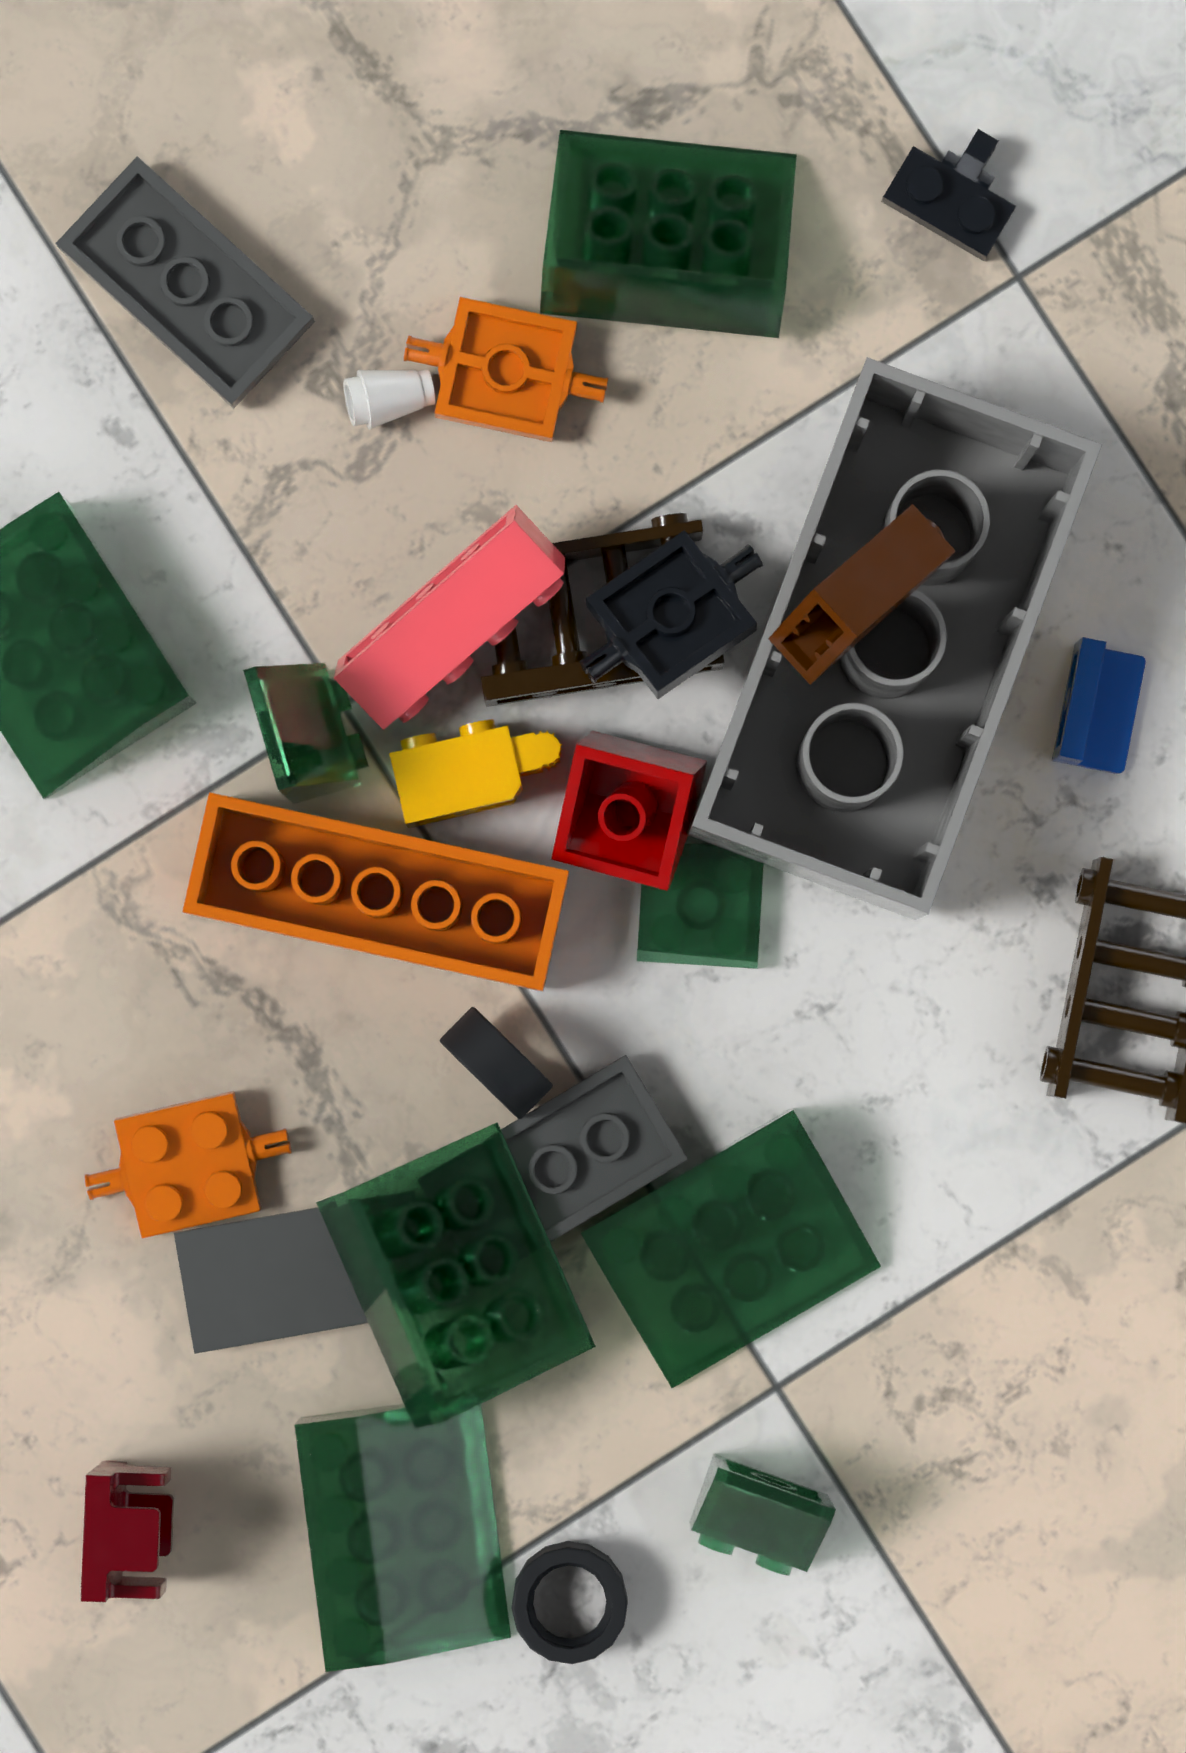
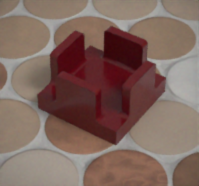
(125, 1532)

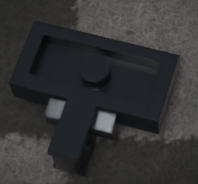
(953, 196)

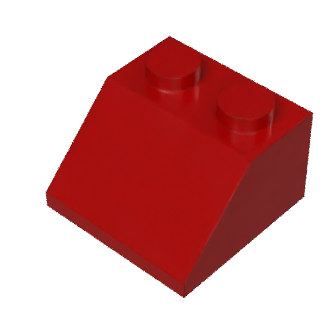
(628, 809)

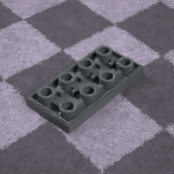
(264, 1280)

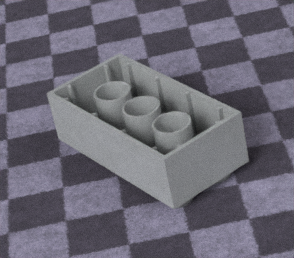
(883, 752)

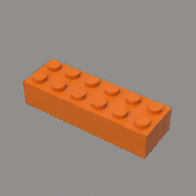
(376, 892)

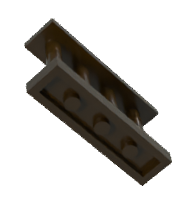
(511, 676)
(1058, 1062)

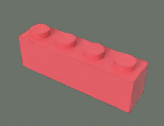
(451, 618)

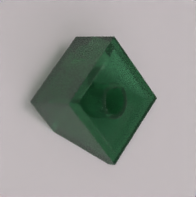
(760, 1515)

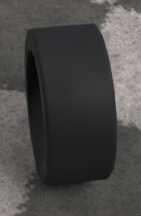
(496, 1063)
(560, 1648)

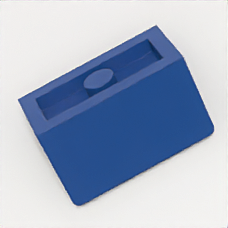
(1099, 707)

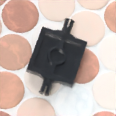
(671, 614)

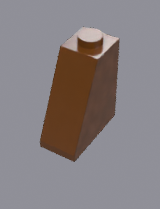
(861, 593)

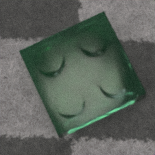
(707, 912)

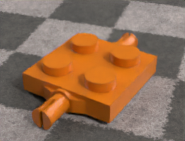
(505, 369)
(188, 1164)

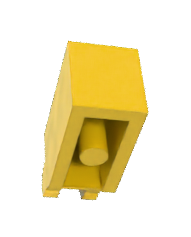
(467, 771)

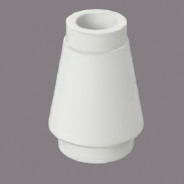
(386, 395)

